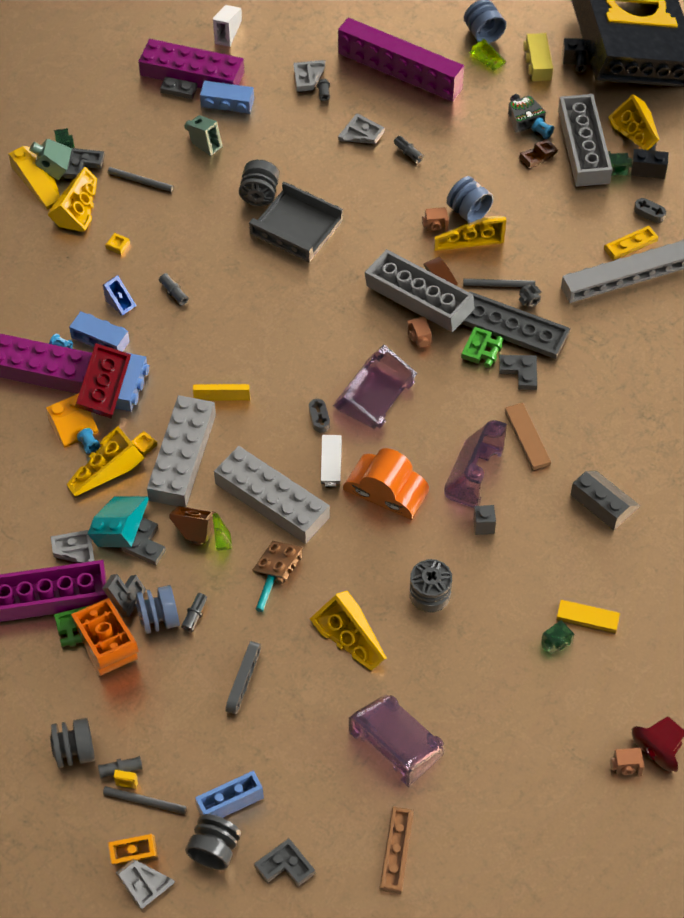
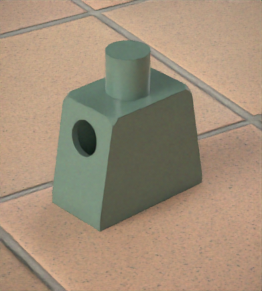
(204, 134)
(52, 157)

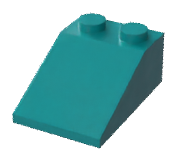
(118, 521)

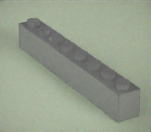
(623, 272)

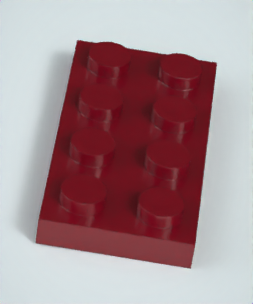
(103, 380)

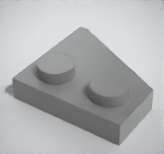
(361, 131)
(143, 882)

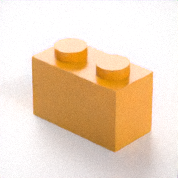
(134, 848)

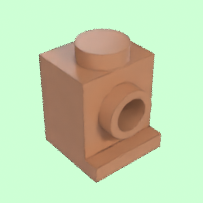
(435, 219)
(419, 332)
(627, 761)

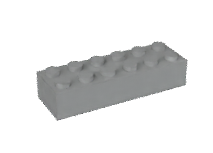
(584, 140)
(419, 290)
(181, 451)
(272, 494)

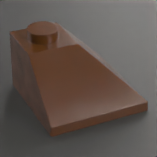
(193, 523)

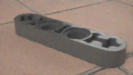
(243, 677)

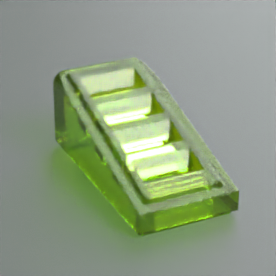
(477, 52)
(222, 534)

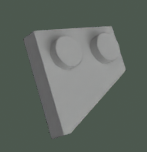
(308, 74)
(73, 547)

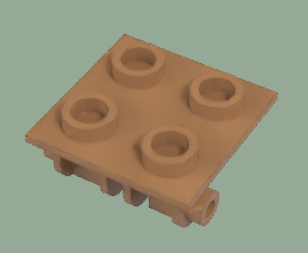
(279, 560)

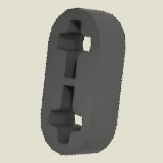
(650, 210)
(323, 414)

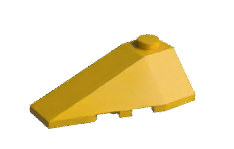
(635, 122)
(35, 178)
(75, 203)
(477, 233)
(111, 460)
(346, 626)

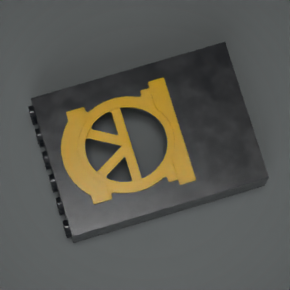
(633, 46)

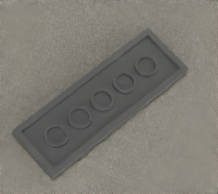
(517, 326)

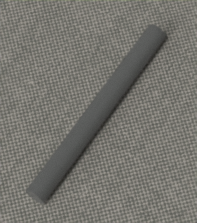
(140, 179)
(497, 282)
(145, 800)

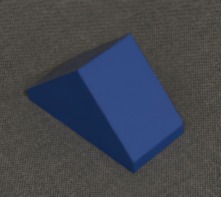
(118, 296)

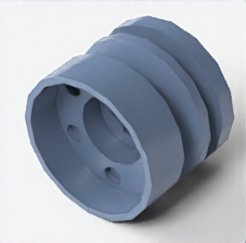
(485, 21)
(470, 199)
(157, 609)

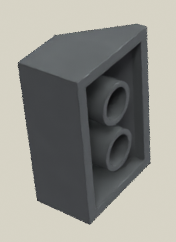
(603, 498)

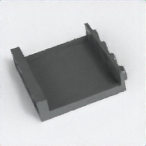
(297, 222)

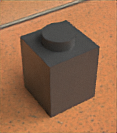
(484, 519)

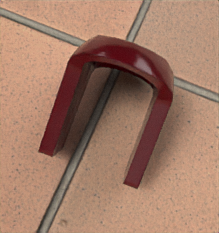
(660, 742)

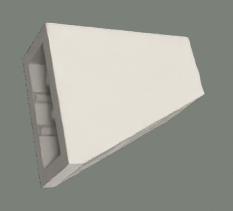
(226, 25)
(331, 460)

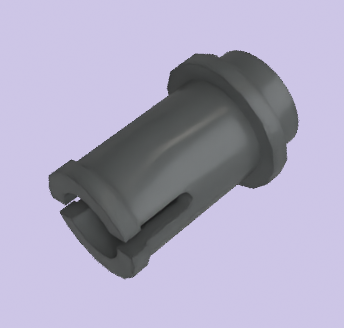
(323, 86)

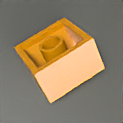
(69, 420)

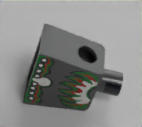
(524, 112)

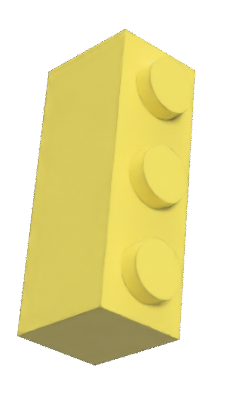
(538, 57)

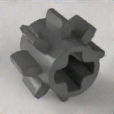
(530, 295)

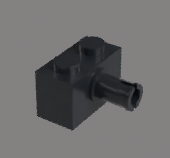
(575, 53)
(649, 163)

